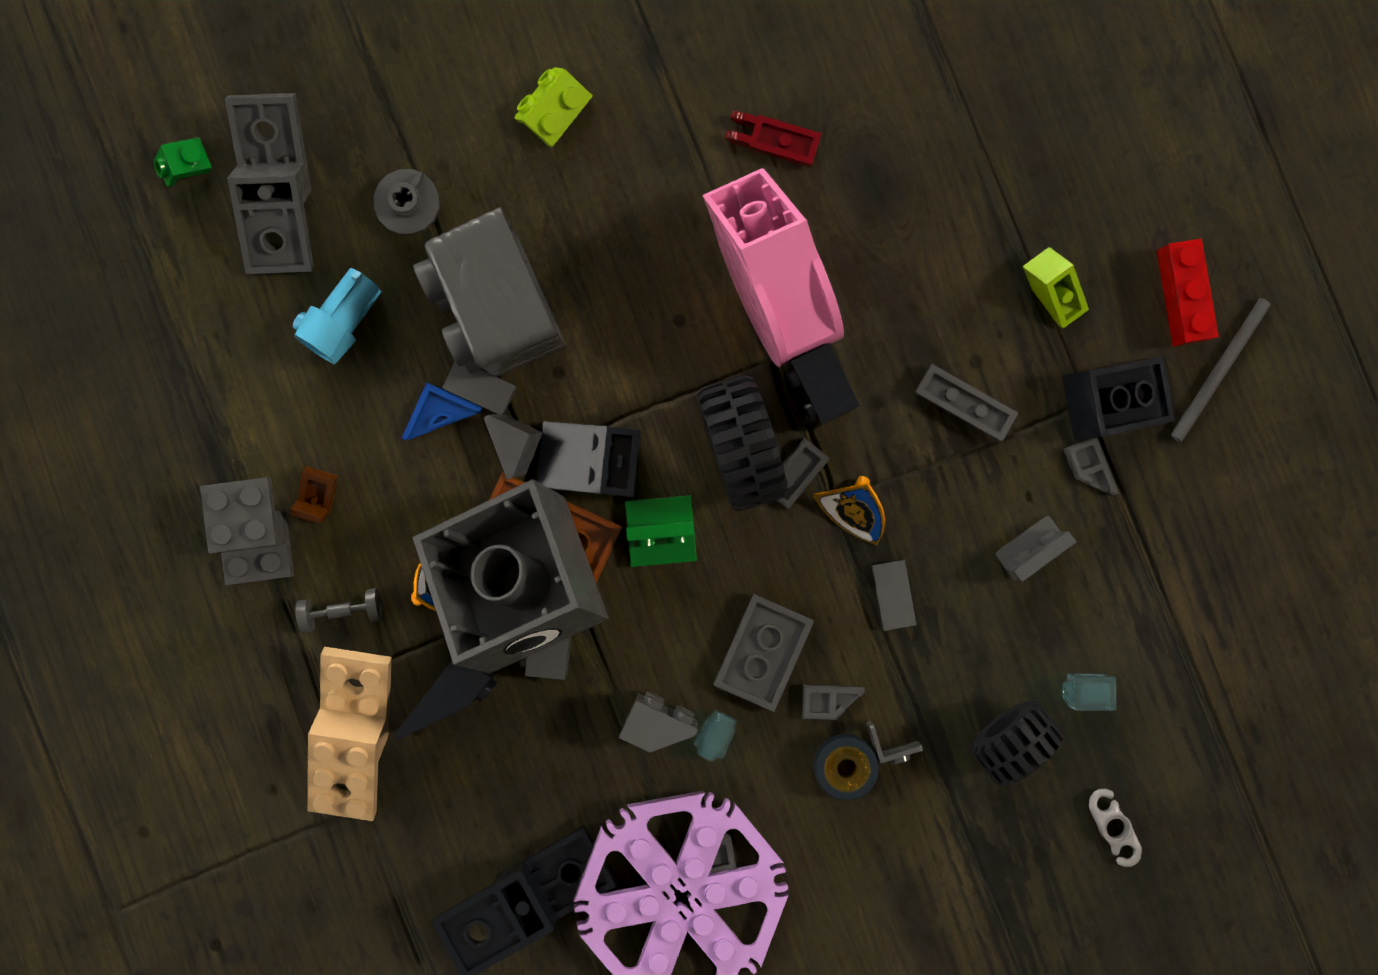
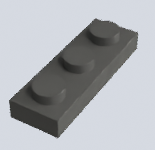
(966, 403)

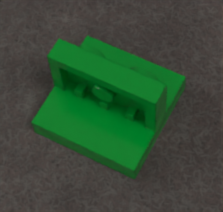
(660, 531)

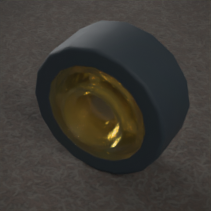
(855, 783)

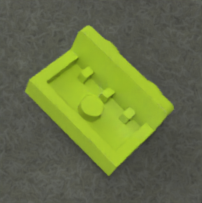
(552, 105)

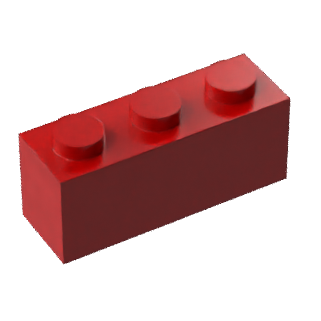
(1187, 292)

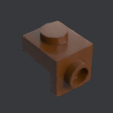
(315, 495)

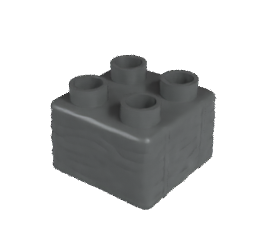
(493, 295)

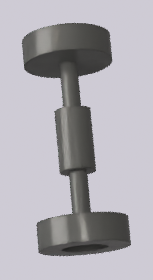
(306, 615)

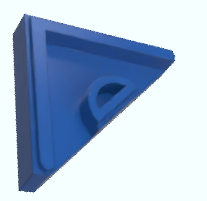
(436, 410)

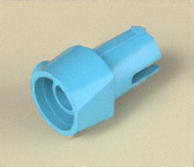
(330, 327)

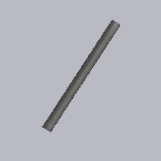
(1220, 370)

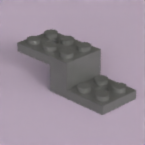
(269, 183)

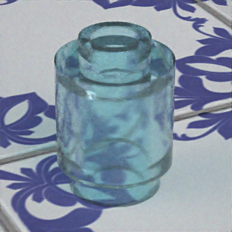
(715, 735)

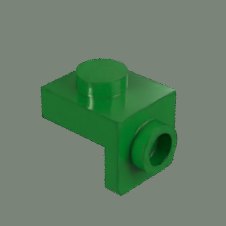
(181, 160)

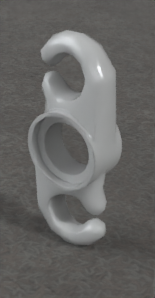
(1127, 837)

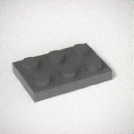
(763, 652)

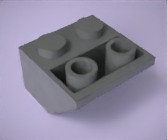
(655, 725)

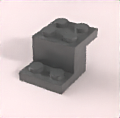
(247, 530)

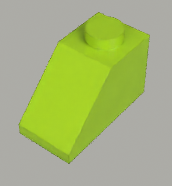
(1056, 286)

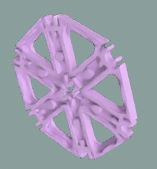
(693, 866)

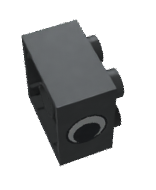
(509, 578)

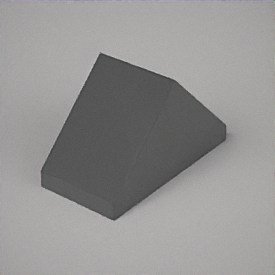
(513, 443)

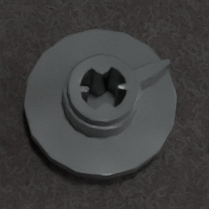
(406, 201)

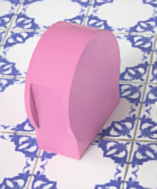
(774, 267)

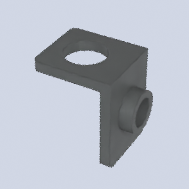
(896, 754)

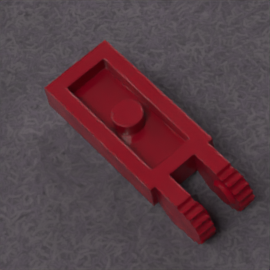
(776, 138)

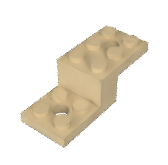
(348, 733)

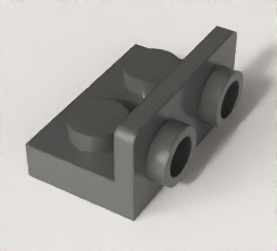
(1034, 549)

